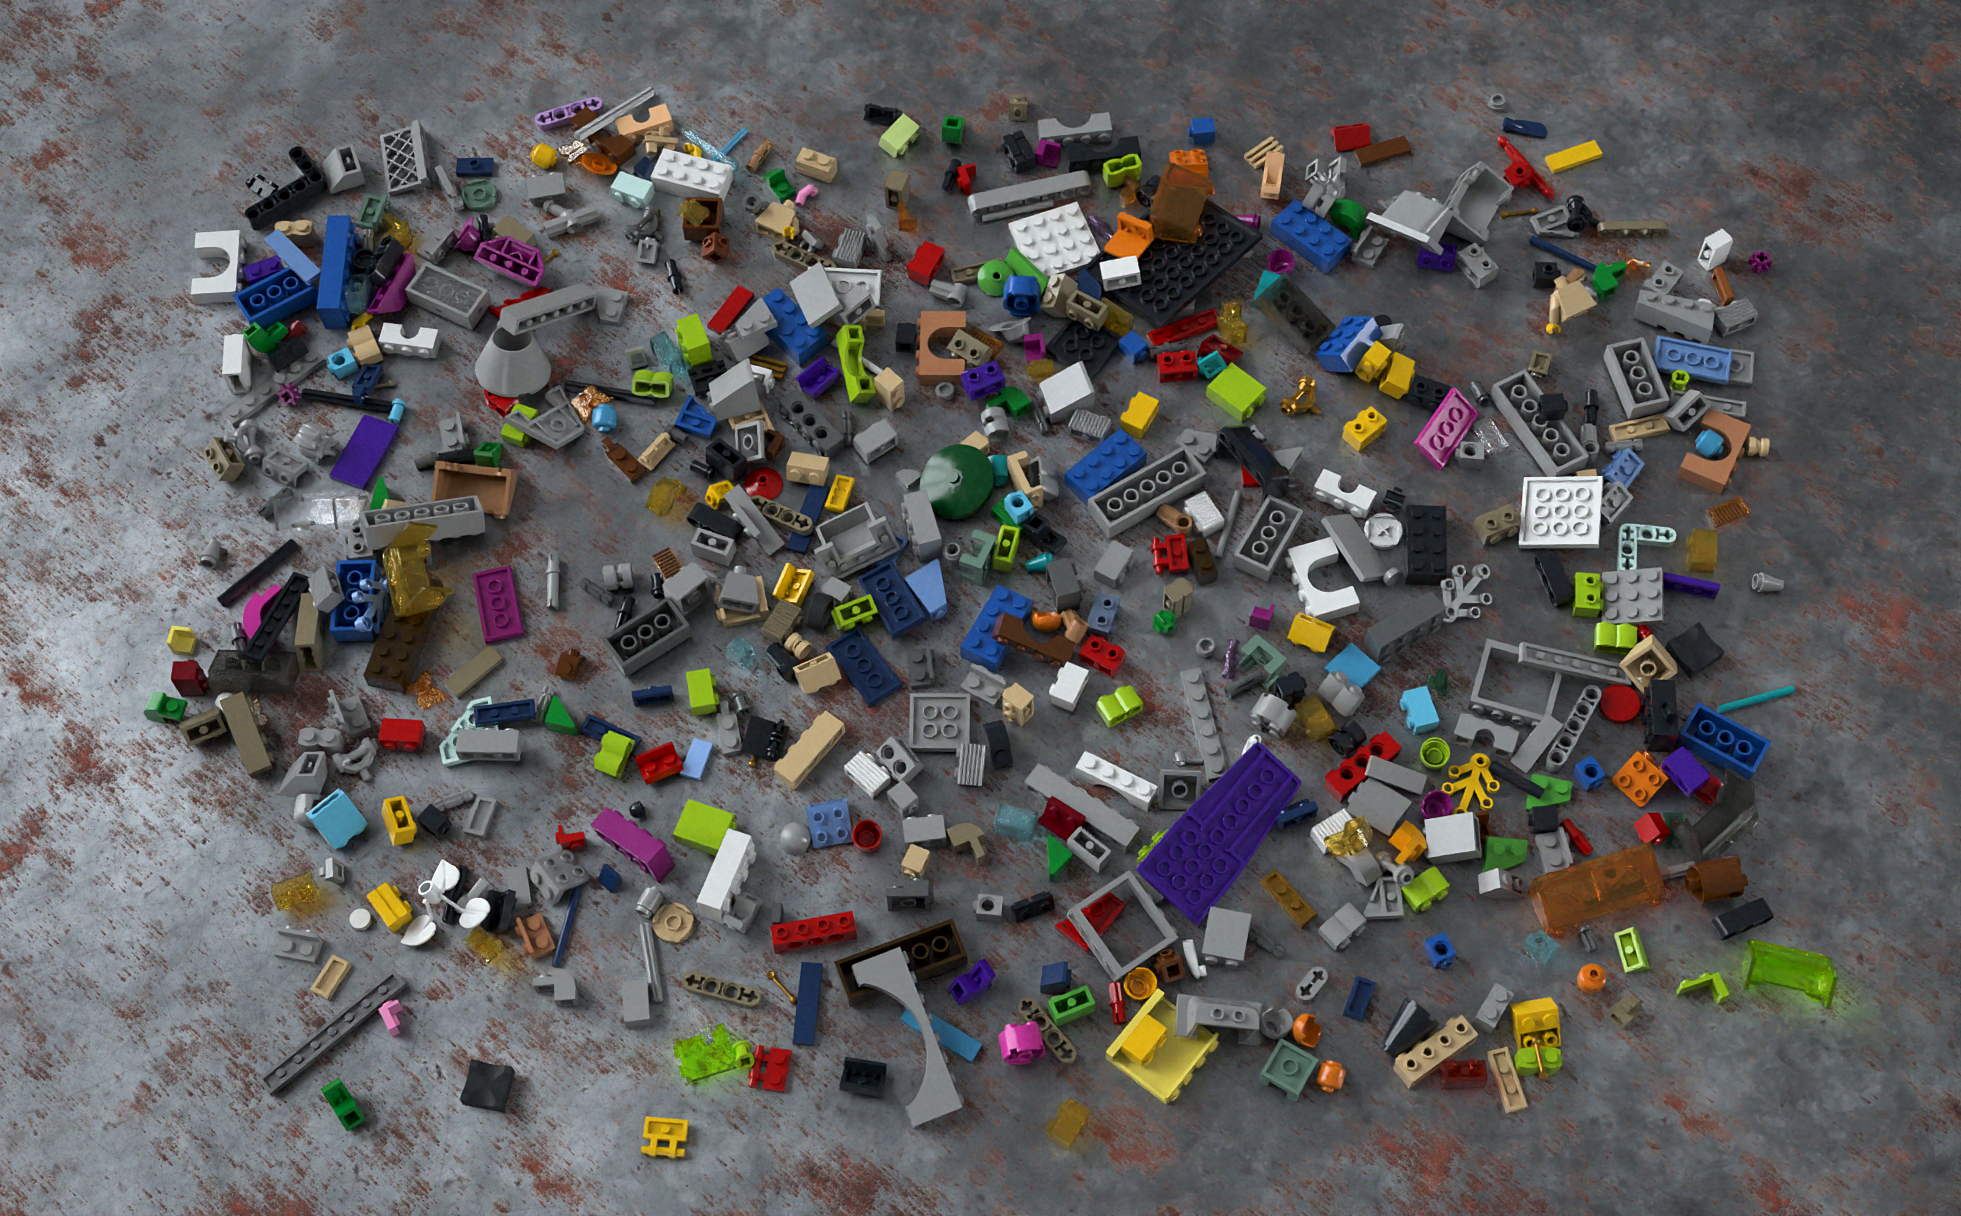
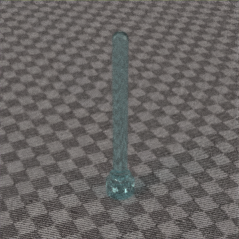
(710, 149)

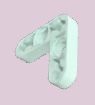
(1636, 537)

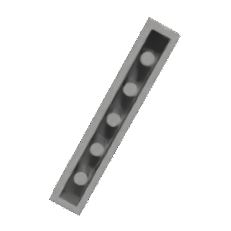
(547, 308)
(1099, 820)

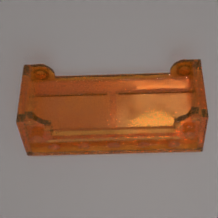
(1597, 888)

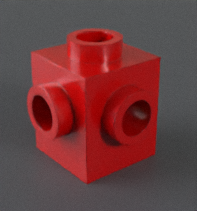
(1518, 175)

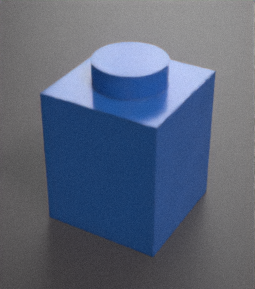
(1202, 130)
(1133, 347)

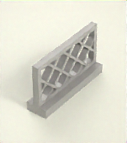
(421, 159)

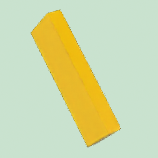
(1573, 156)

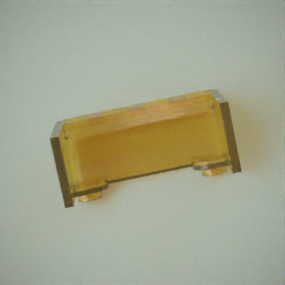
(407, 571)

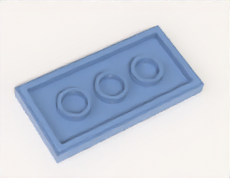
(1696, 359)

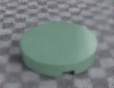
(479, 195)

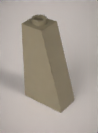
(309, 635)

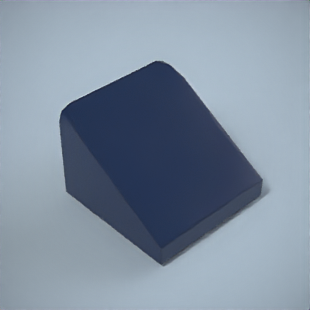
(644, 169)
(609, 878)

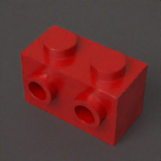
(926, 263)
(1177, 366)
(1102, 656)
(402, 734)

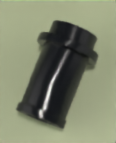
(706, 471)
(657, 582)

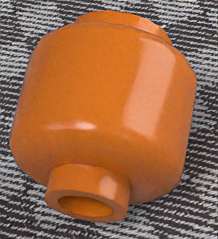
(1591, 978)
(1330, 1076)

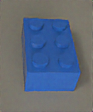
(1348, 343)

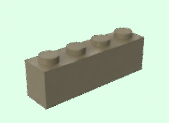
(247, 734)

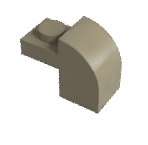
(967, 836)

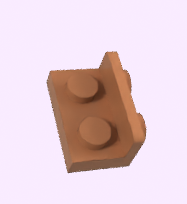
(536, 936)

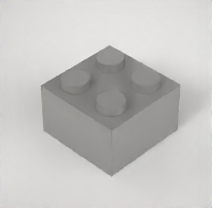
(687, 588)

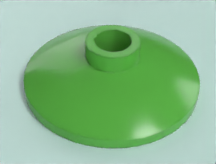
(985, 278)

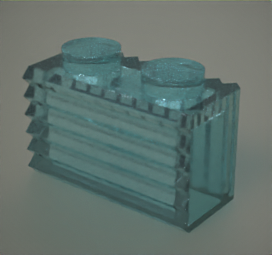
(358, 293)
(667, 353)
(1015, 822)

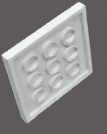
(1056, 240)
(1561, 512)

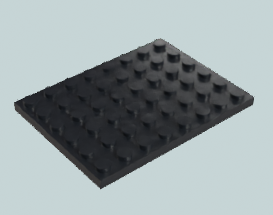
(1180, 271)

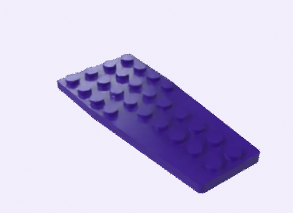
(1219, 833)

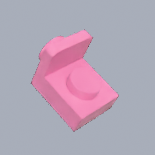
(388, 1014)

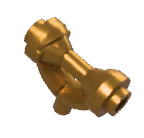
(1290, 405)

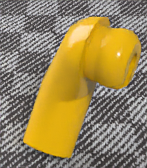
(692, 149)
(361, 321)

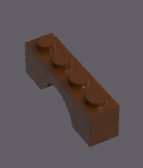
(616, 148)
(1010, 632)

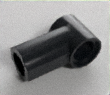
(782, 660)

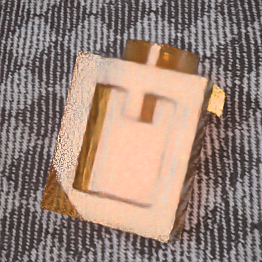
(1127, 194)
(905, 222)

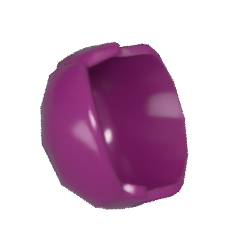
(1281, 261)
(1436, 805)

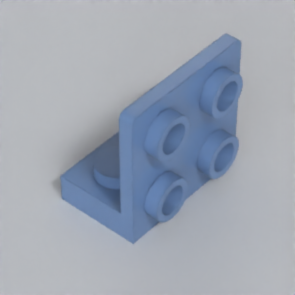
(829, 822)

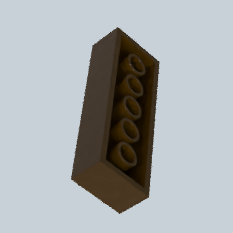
(399, 648)
(929, 954)

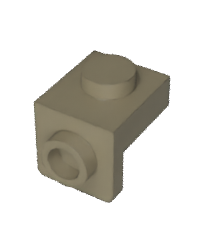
(1018, 107)
(1539, 363)

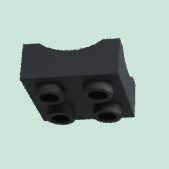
(1694, 650)
(487, 1086)

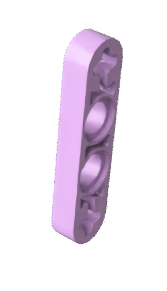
(567, 110)

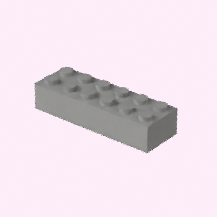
(1547, 441)
(1146, 491)
(451, 516)

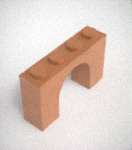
(934, 326)
(1715, 474)

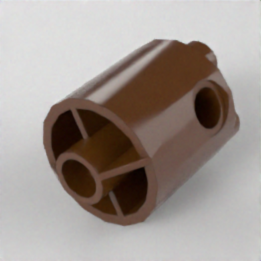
(1715, 879)

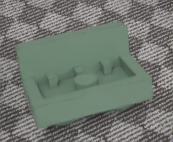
(372, 212)

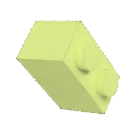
(899, 136)

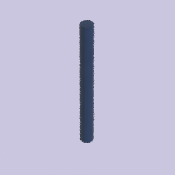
(1562, 253)
(566, 927)

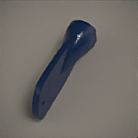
(1525, 127)

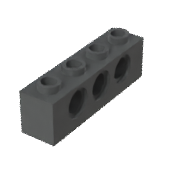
(797, 402)

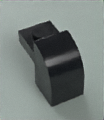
(1041, 535)
(998, 743)

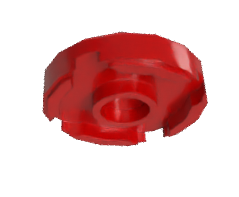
(1619, 704)

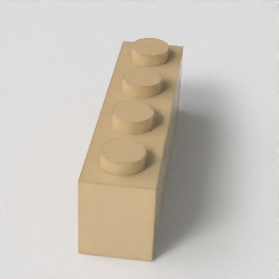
(809, 750)

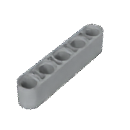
(1574, 720)

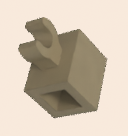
(1625, 1011)

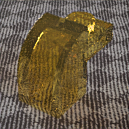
(398, 229)
(1230, 325)
(664, 494)
(1351, 840)
(483, 945)

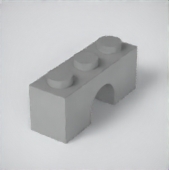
(1502, 738)

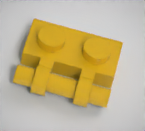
(665, 1130)

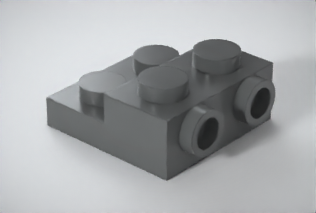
(915, 897)

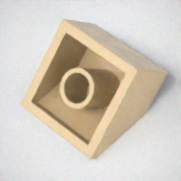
(1647, 662)

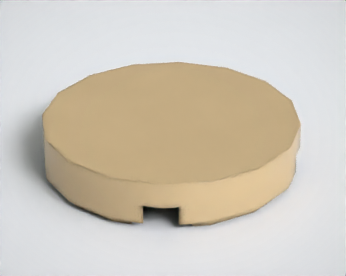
(673, 923)

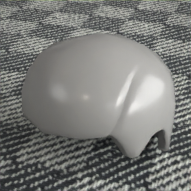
(795, 838)
(1276, 1023)

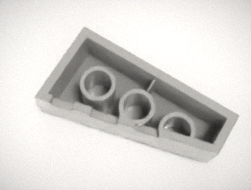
(1676, 314)

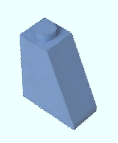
(929, 590)

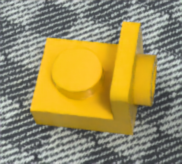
(716, 493)

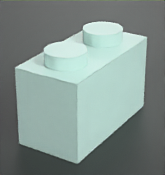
(632, 190)

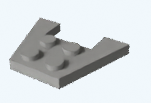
(555, 426)

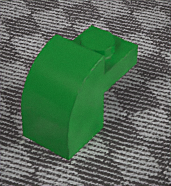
(953, 129)
(1349, 214)
(1605, 278)
(264, 340)
(1012, 400)
(162, 707)
(343, 1104)

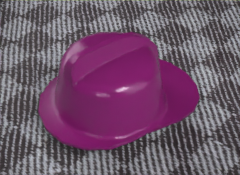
(468, 237)

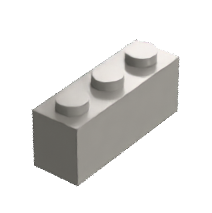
(488, 744)

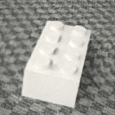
(691, 176)
(726, 875)

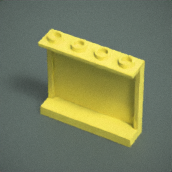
(1173, 1061)

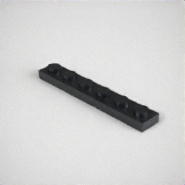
(276, 618)

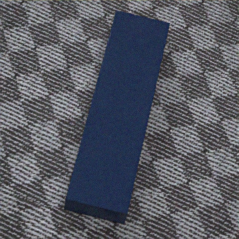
(812, 508)
(807, 1004)

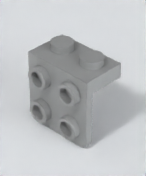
(557, 873)

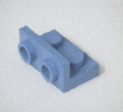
(1623, 467)

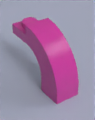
(258, 608)

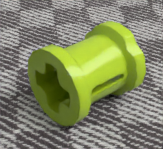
(1677, 379)
(744, 1058)

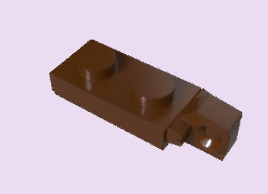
(622, 460)

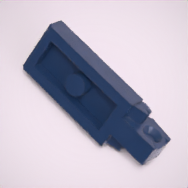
(366, 382)

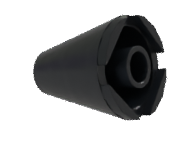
(1407, 1028)

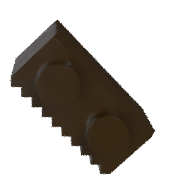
(1202, 562)

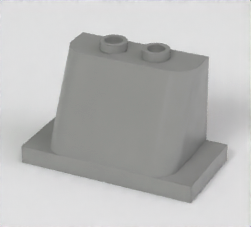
(1415, 219)
(853, 541)
(1217, 1012)

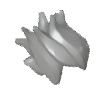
(1330, 184)
(314, 441)

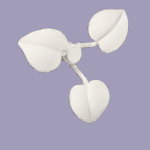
(444, 879)

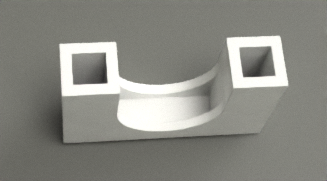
(222, 287)
(1319, 604)

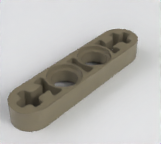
(1616, 229)
(802, 261)
(782, 512)
(720, 993)
(1048, 1030)

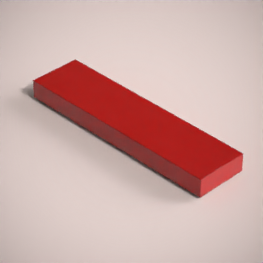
(1184, 328)

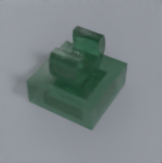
(1438, 682)

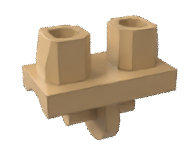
(659, 139)

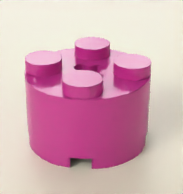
(1021, 1043)

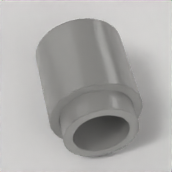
(649, 902)

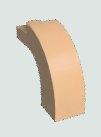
(1272, 175)

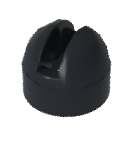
(637, 810)

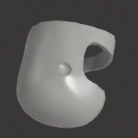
(303, 805)

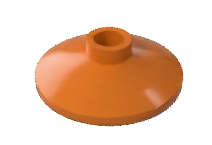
(598, 164)

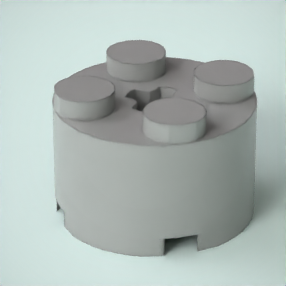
(1272, 715)

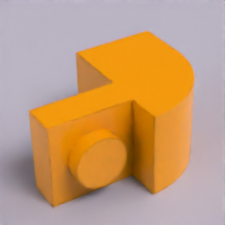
(1409, 842)

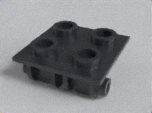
(765, 738)

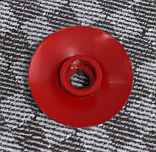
(769, 489)

